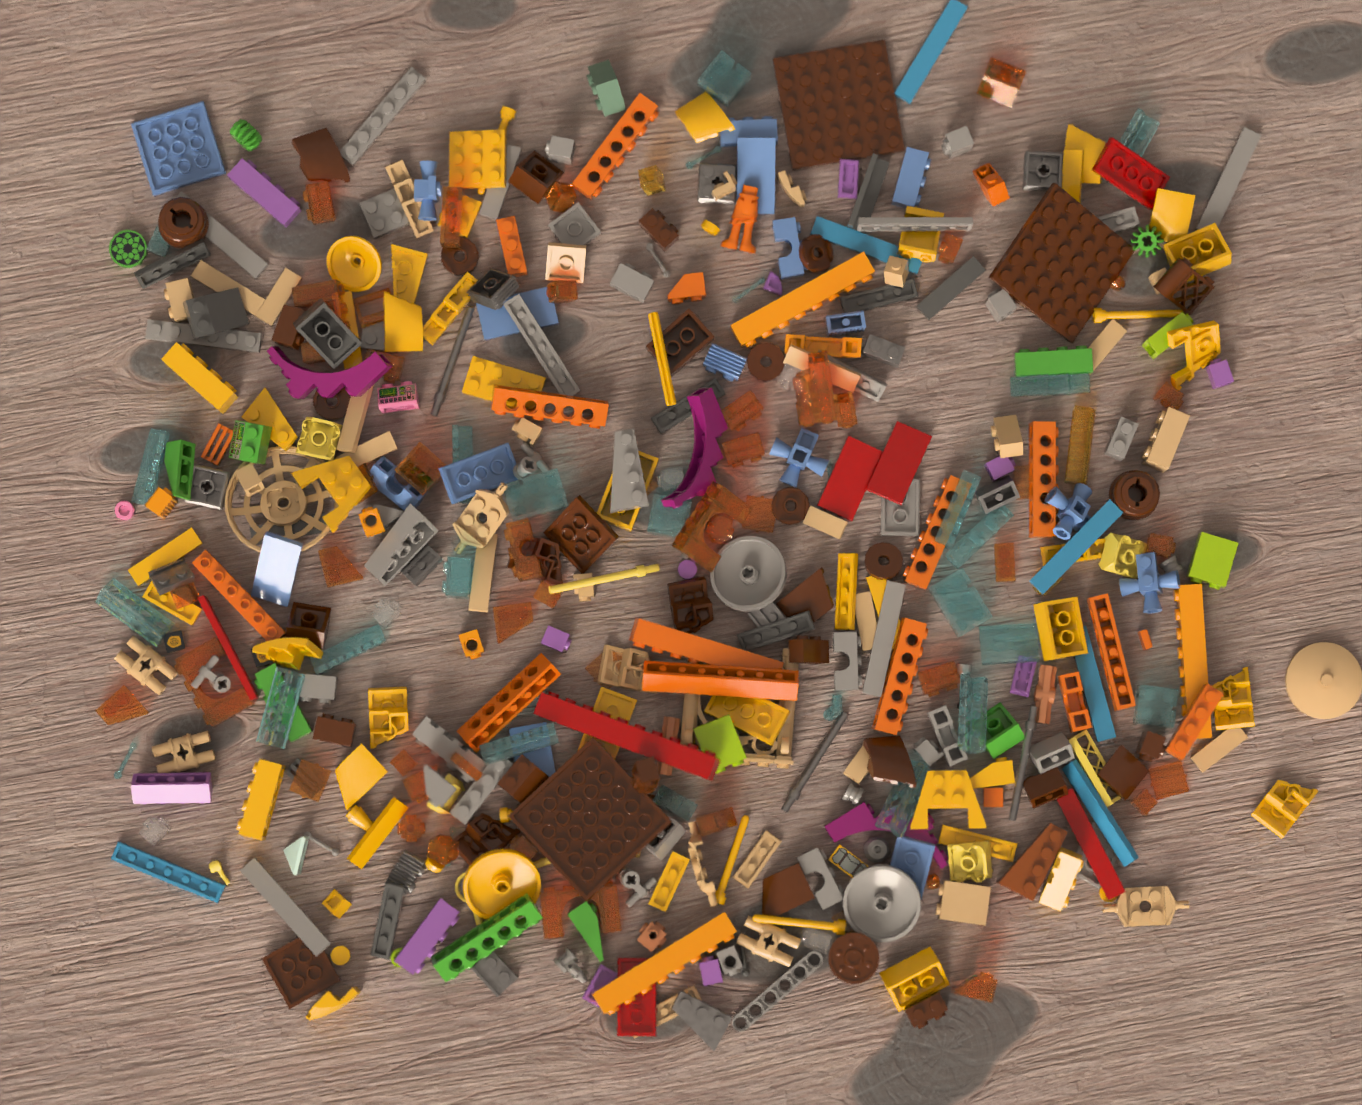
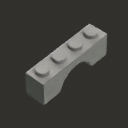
(480, 790)

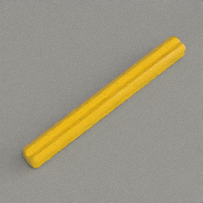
(662, 358)

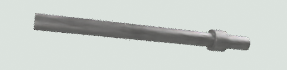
(440, 396)
(1030, 726)
(794, 794)

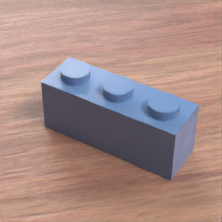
(749, 128)
(911, 178)

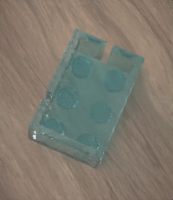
(537, 495)
(959, 604)

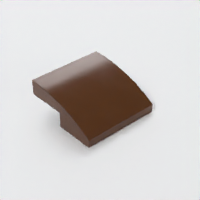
(1123, 772)

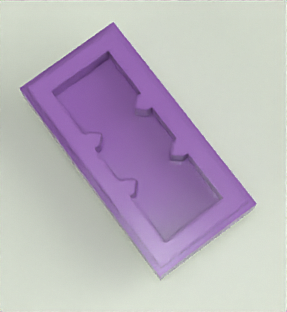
(848, 178)
(1023, 678)
(601, 978)

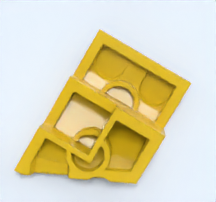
(703, 118)
(1080, 140)
(1171, 214)
(402, 325)
(288, 651)
(1236, 704)
(387, 713)
(358, 775)
(1283, 806)
(330, 1003)

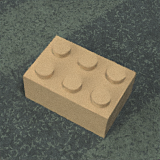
(1165, 439)

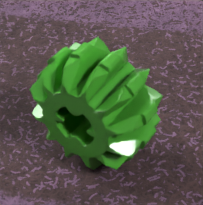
(246, 135)
(1153, 238)

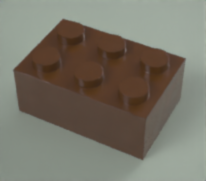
(683, 340)

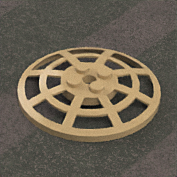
(270, 502)

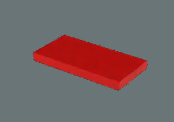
(1130, 172)
(899, 463)
(849, 478)
(638, 1016)

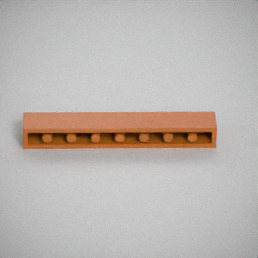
(695, 647)
(720, 680)

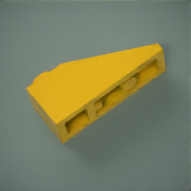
(994, 774)

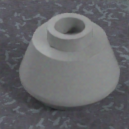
(871, 852)

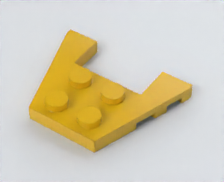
(1201, 347)
(342, 482)
(947, 790)

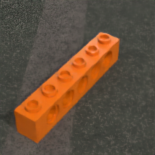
(639, 105)
(503, 393)
(1040, 429)
(922, 579)
(238, 597)
(1111, 652)
(508, 702)
(886, 702)

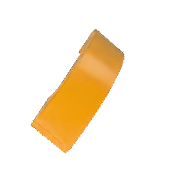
(835, 347)

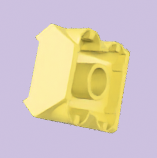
(319, 438)
(1120, 555)
(459, 786)
(970, 861)

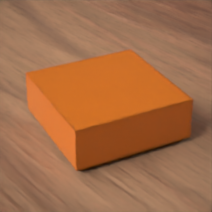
(1145, 639)
(992, 797)

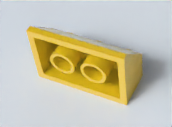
(1203, 248)
(1060, 628)
(914, 978)

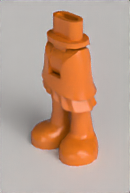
(744, 212)

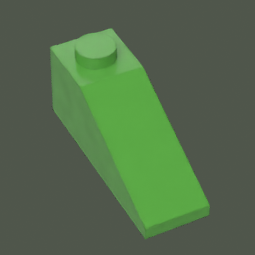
(179, 467)
(587, 923)

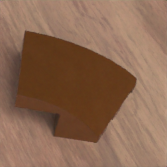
(320, 157)
(549, 559)
(809, 595)
(690, 604)
(889, 760)
(482, 836)
(785, 891)

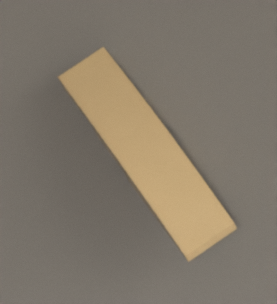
(405, 190)
(372, 449)
(483, 576)

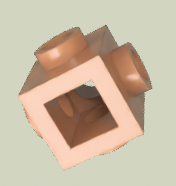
(650, 943)

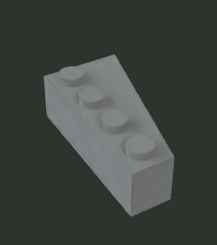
(627, 477)
(400, 545)
(444, 745)

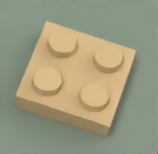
(565, 262)

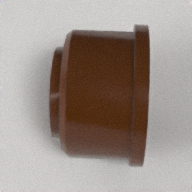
(182, 222)
(1134, 494)
(853, 958)

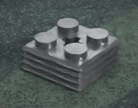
(1034, 162)
(709, 173)
(493, 289)
(218, 480)

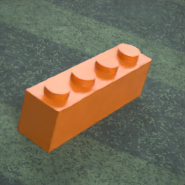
(1193, 721)

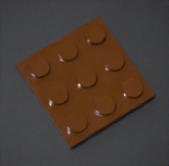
(581, 534)
(300, 972)

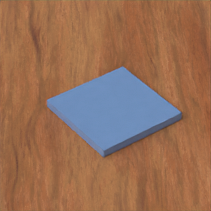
(178, 148)

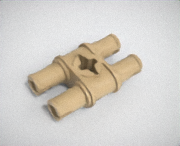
(146, 676)
(188, 743)
(778, 936)

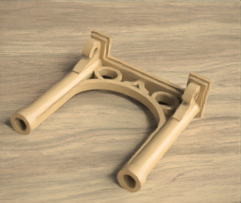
(783, 745)

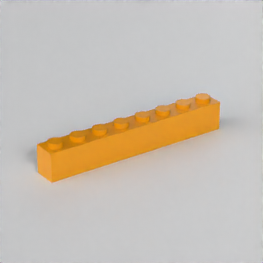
(802, 299)
(1192, 647)
(663, 963)

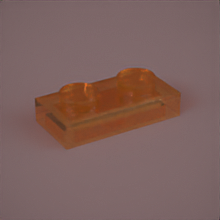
(1004, 562)

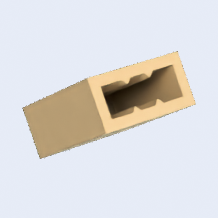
(963, 902)

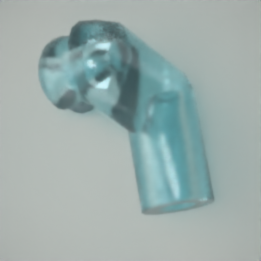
(835, 710)

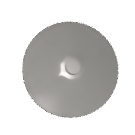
(749, 573)
(882, 903)

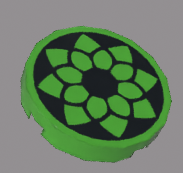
(128, 249)

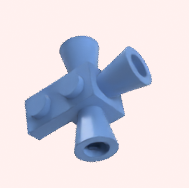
(427, 190)
(799, 456)
(1071, 511)
(1149, 582)

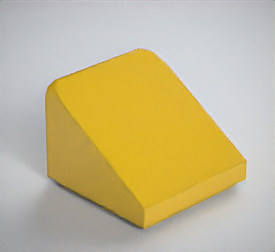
(336, 903)

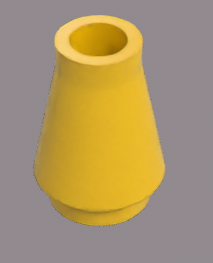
(358, 817)

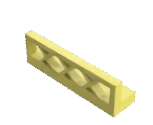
(1088, 768)

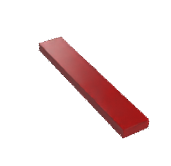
(227, 646)
(1091, 845)

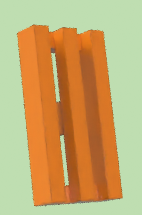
(212, 440)

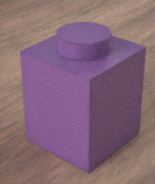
(1219, 373)
(1000, 467)
(556, 639)
(710, 971)

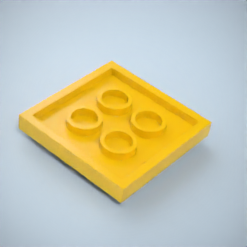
(477, 159)

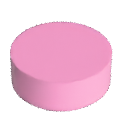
(124, 510)

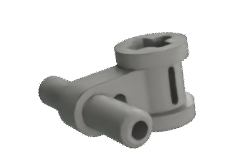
(529, 464)
(213, 677)
(640, 891)
(568, 962)

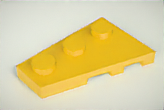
(407, 272)
(267, 413)

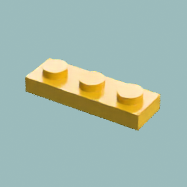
(165, 601)
(669, 881)

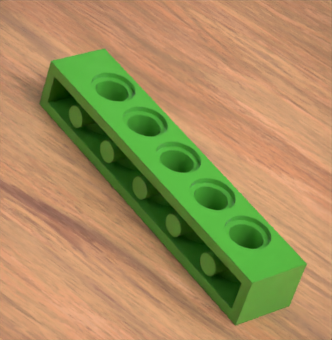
(490, 928)

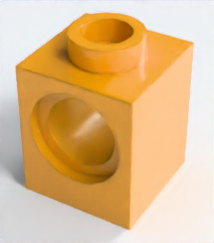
(375, 529)
(468, 636)

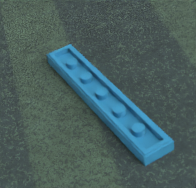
(930, 50)
(860, 242)
(1076, 547)
(1094, 693)
(1100, 813)
(168, 872)

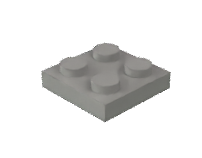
(384, 213)
(574, 226)

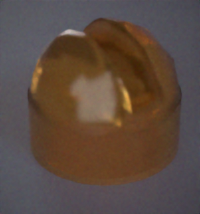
(1118, 283)
(932, 881)

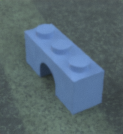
(787, 231)
(386, 482)

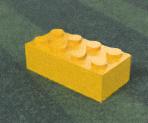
(197, 375)
(627, 518)
(261, 800)

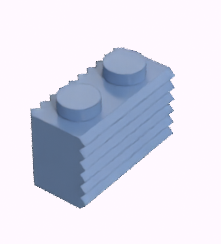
(845, 323)
(724, 362)

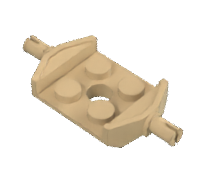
(470, 528)
(696, 857)
(1161, 906)

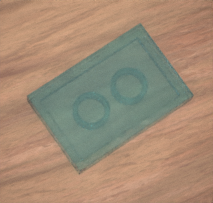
(1009, 644)

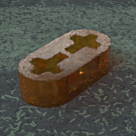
(466, 766)

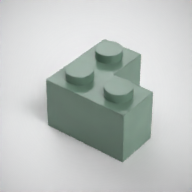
(606, 87)

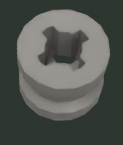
(1170, 565)
(852, 794)

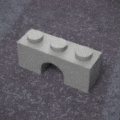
(849, 678)
(946, 735)
(815, 861)

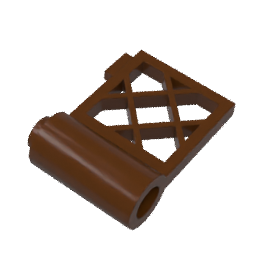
(1176, 279)

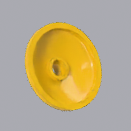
(345, 268)

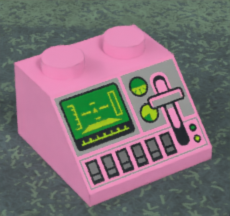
(398, 398)

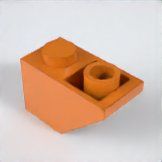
(991, 184)
(688, 287)

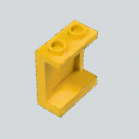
(919, 243)

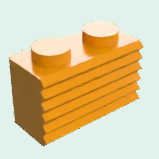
(161, 502)

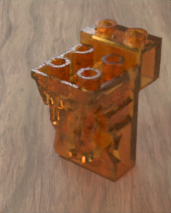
(816, 397)

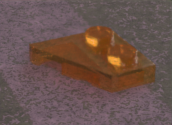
(121, 707)

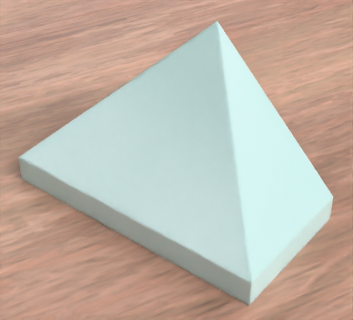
(296, 853)

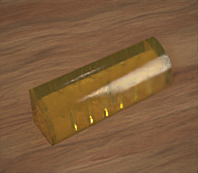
(1080, 445)

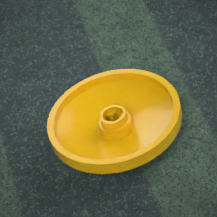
(499, 880)

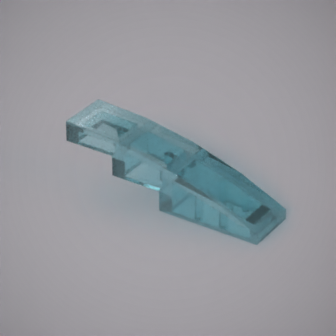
(1050, 385)
(978, 536)

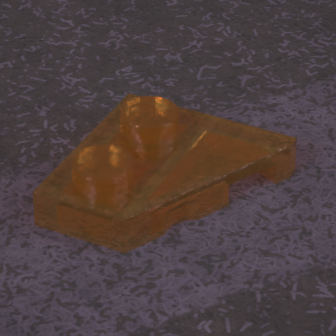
(337, 567)
(511, 619)

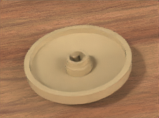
(1323, 680)

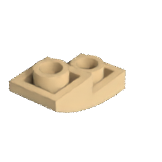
(795, 194)
(825, 522)
(858, 766)

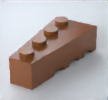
(1034, 863)

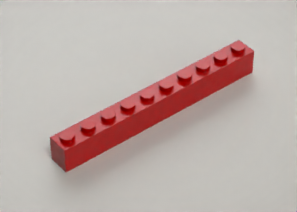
(627, 736)

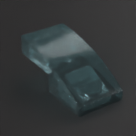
(675, 803)

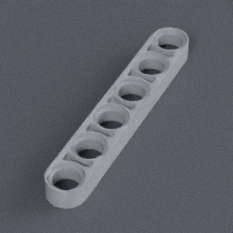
(780, 994)

